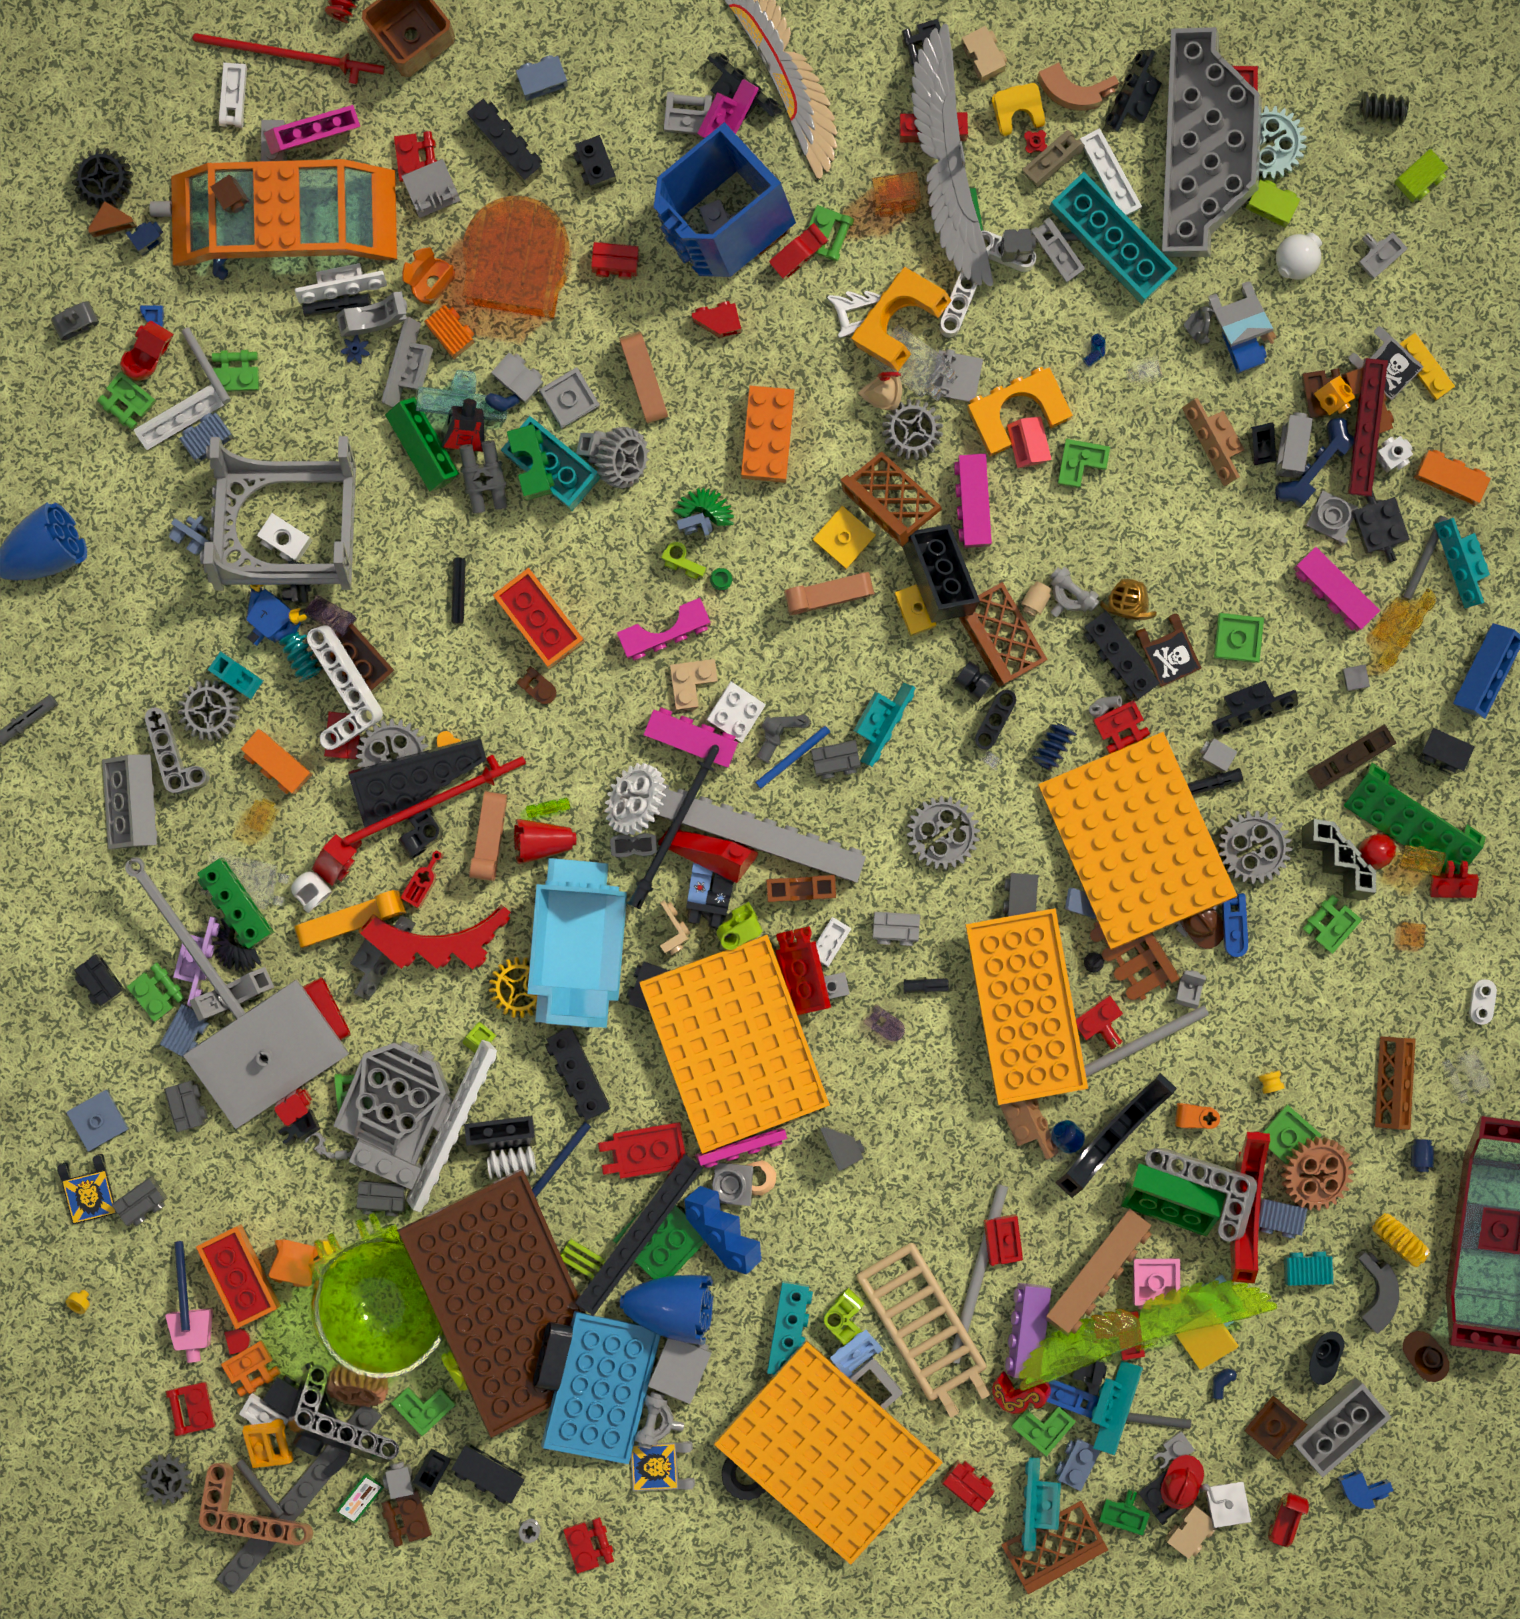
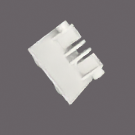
(736, 711)

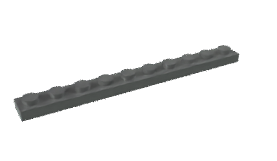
(292, 1505)

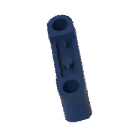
(1339, 443)

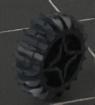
(93, 178)

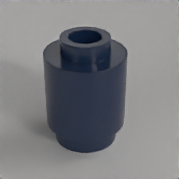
(1422, 1155)

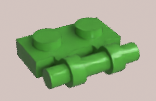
(237, 378)
(131, 395)
(1337, 928)
(150, 996)

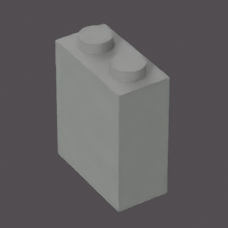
(680, 1369)

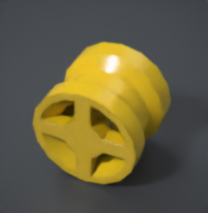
(1271, 1082)

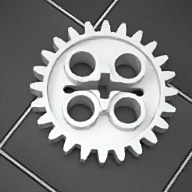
(635, 799)

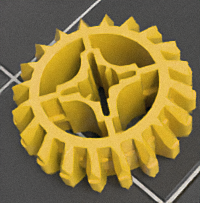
(503, 978)
(1401, 1240)

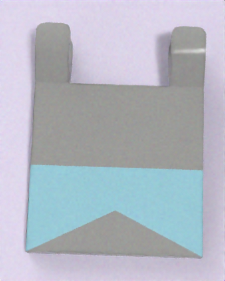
(1243, 318)

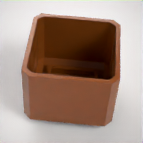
(391, 19)

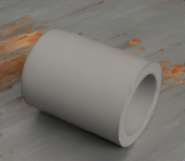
(161, 208)

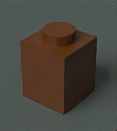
(230, 194)

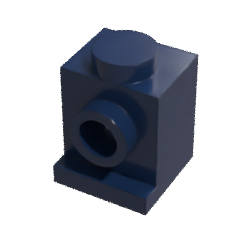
(146, 237)

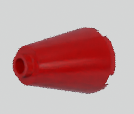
(541, 840)

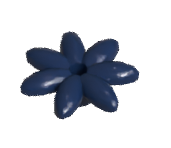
(358, 352)

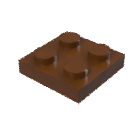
(1275, 1427)

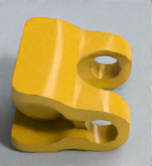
(1014, 99)

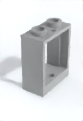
(1293, 445)
(883, 1376)

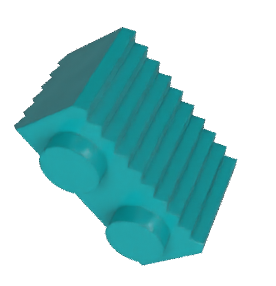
(1308, 1270)

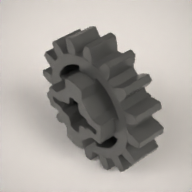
(168, 1487)

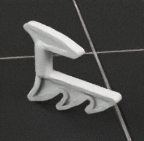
(843, 305)

